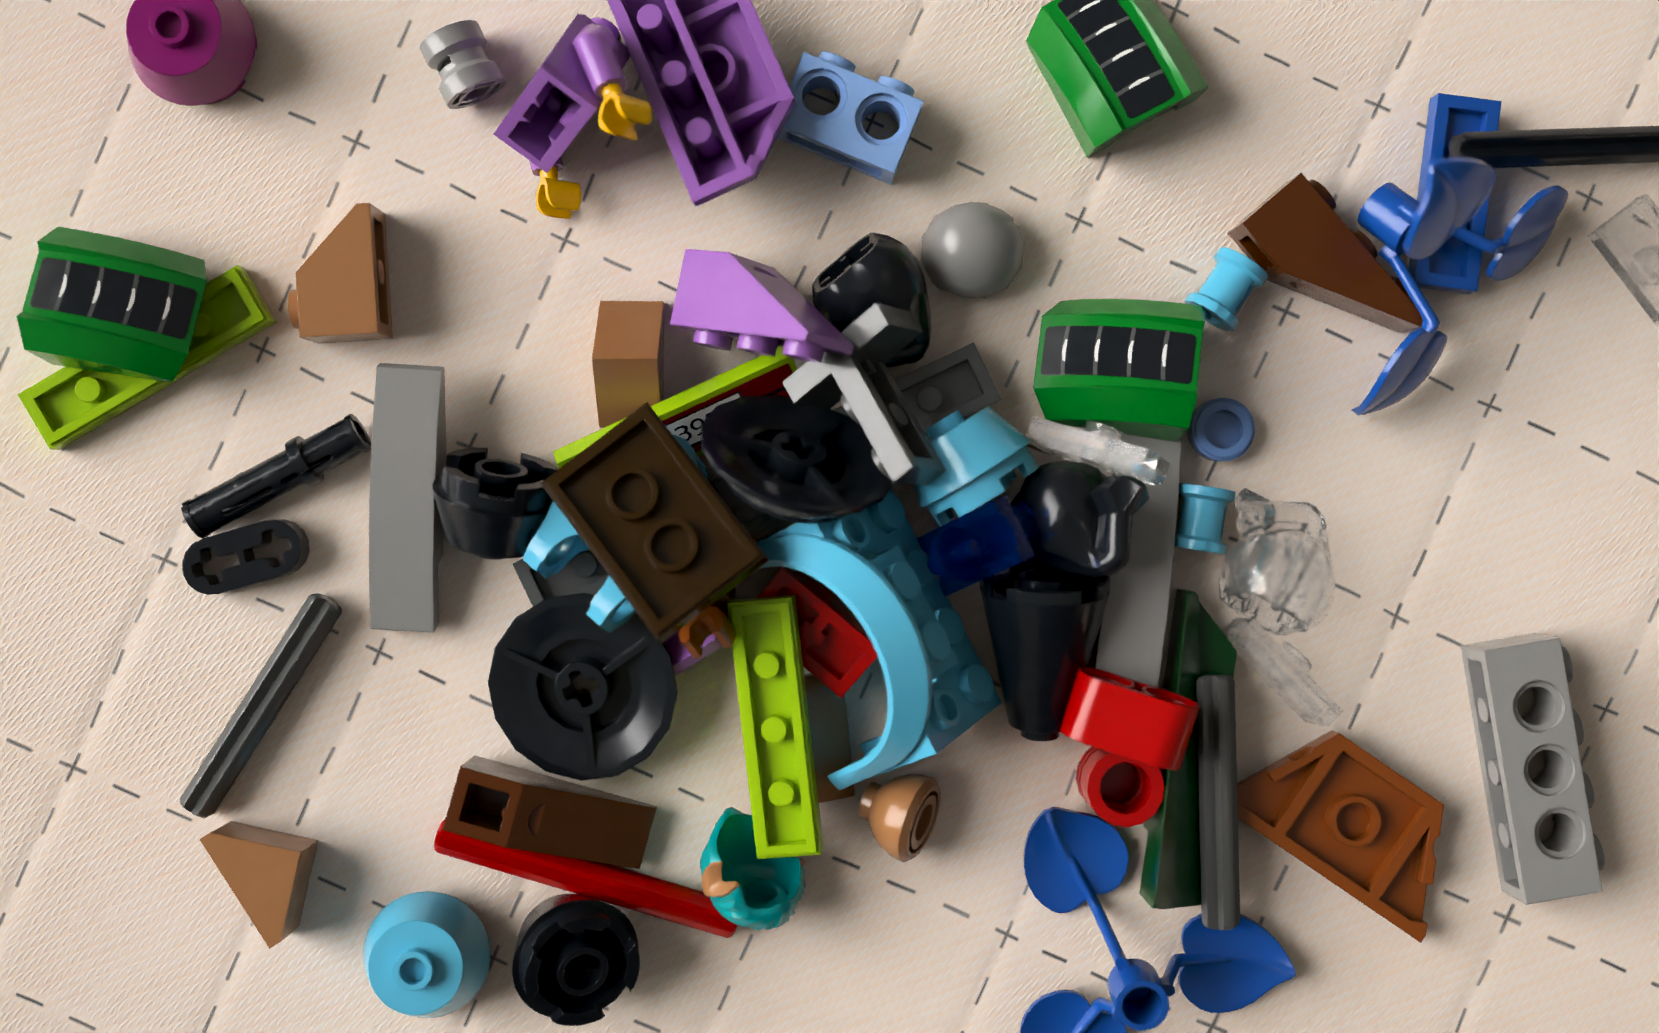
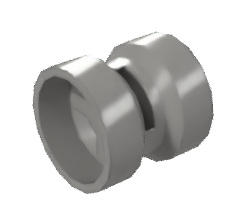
(462, 64)

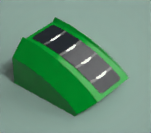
(1112, 66)
(111, 305)
(1120, 365)

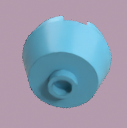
(977, 462)
(426, 954)

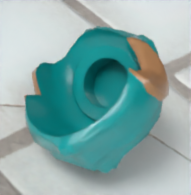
(747, 888)

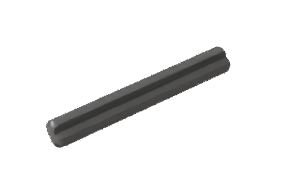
(260, 705)
(1218, 801)

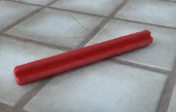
(593, 880)

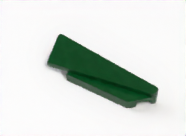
(1173, 840)

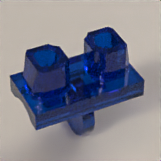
(980, 544)

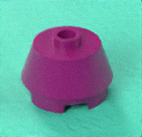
(191, 48)

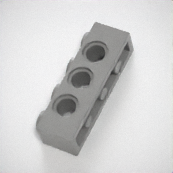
(1572, 856)

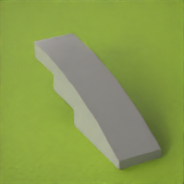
(403, 511)
(1138, 599)

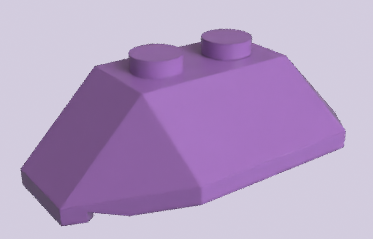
(709, 86)

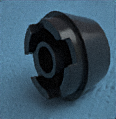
(491, 503)
(574, 958)

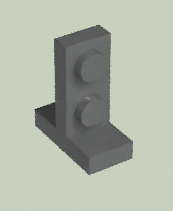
(872, 394)

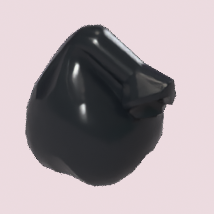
(871, 273)
(1081, 518)

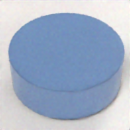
(1221, 429)

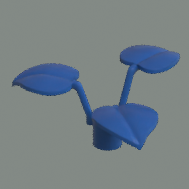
(1450, 200)
(1081, 855)

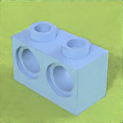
(840, 133)

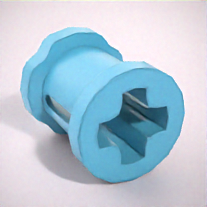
(1227, 288)
(1202, 518)

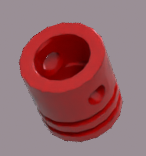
(1119, 787)

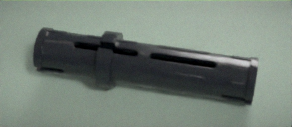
(299, 464)

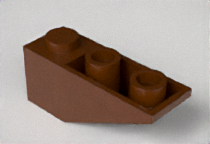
(1317, 255)
(547, 815)

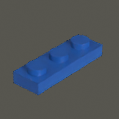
(1456, 263)

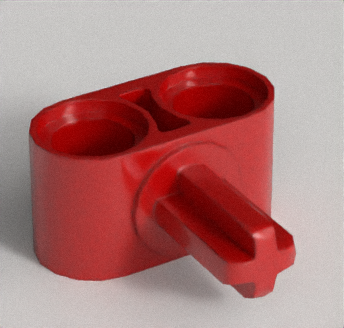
(1129, 718)

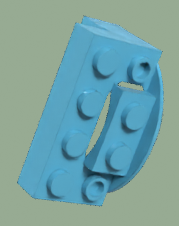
(925, 655)

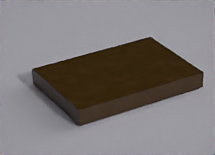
(654, 522)

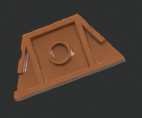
(1350, 824)

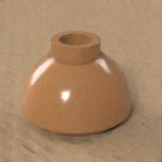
(902, 813)

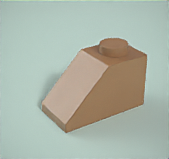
(345, 283)

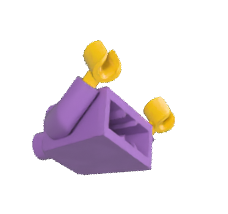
(562, 98)

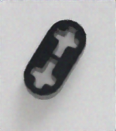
(242, 542)

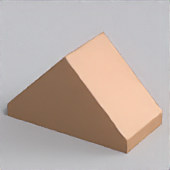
(628, 358)
(266, 873)

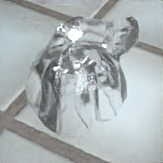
(1279, 566)

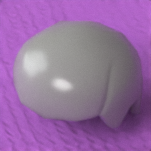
(972, 250)

